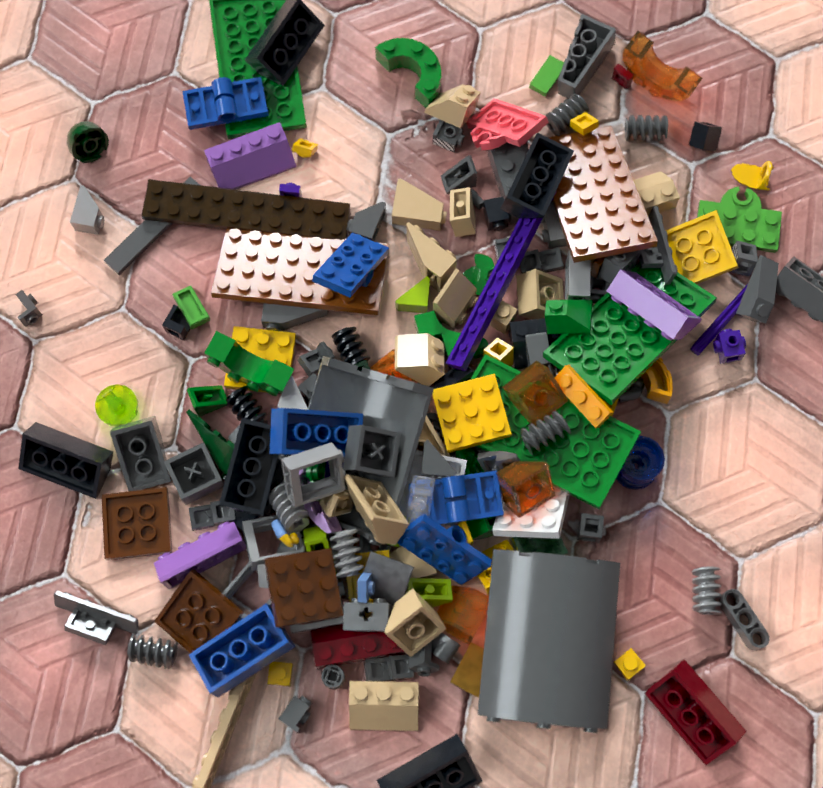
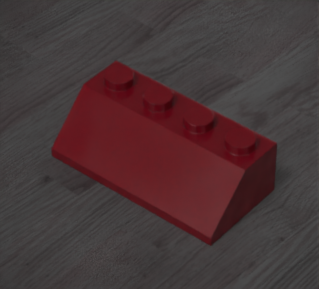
(341, 647)
(695, 712)

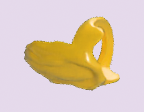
(752, 175)

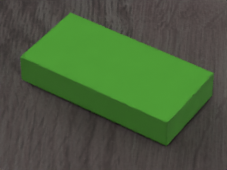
(547, 76)
(191, 307)

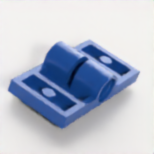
(225, 102)
(351, 265)
(466, 498)
(444, 549)

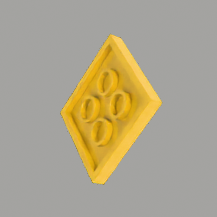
(701, 248)
(265, 344)
(471, 413)

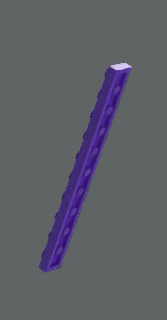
(493, 293)

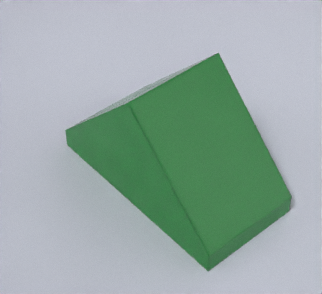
(207, 398)

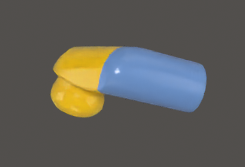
(281, 534)

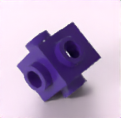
(729, 346)

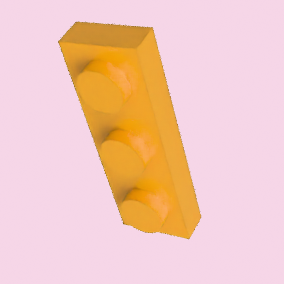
(583, 396)

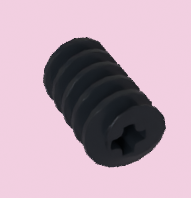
(348, 346)
(244, 407)

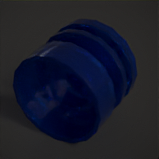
(650, 463)

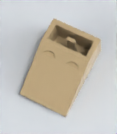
(430, 257)

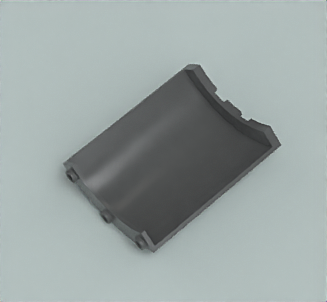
(386, 405)
(549, 640)

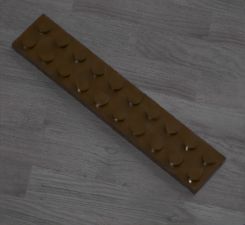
(244, 210)

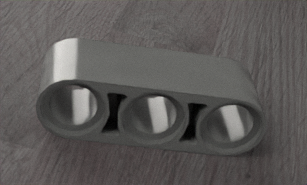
(744, 631)

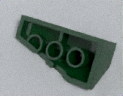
(216, 444)

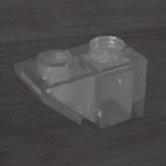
(420, 497)

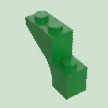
(429, 324)

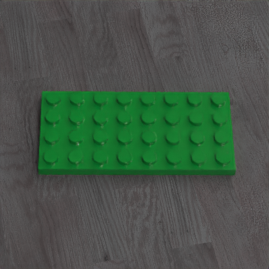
(236, 30)
(621, 343)
(582, 461)

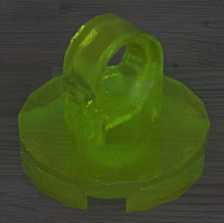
(116, 405)

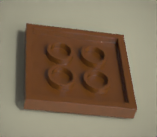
(136, 523)
(303, 587)
(197, 612)

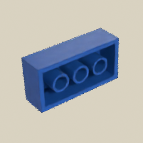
(304, 429)
(241, 651)

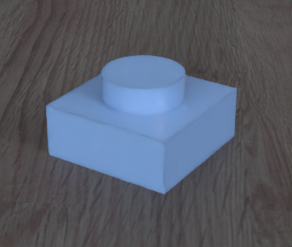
(365, 587)

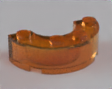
(654, 74)

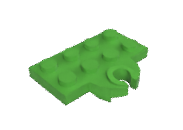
(746, 219)

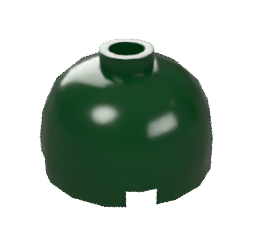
(87, 141)

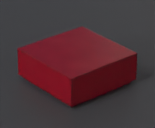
(622, 76)

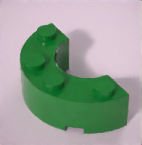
(417, 57)
(244, 366)

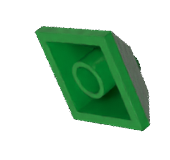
(568, 316)

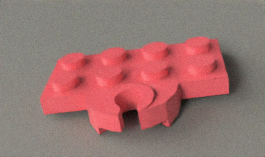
(503, 123)

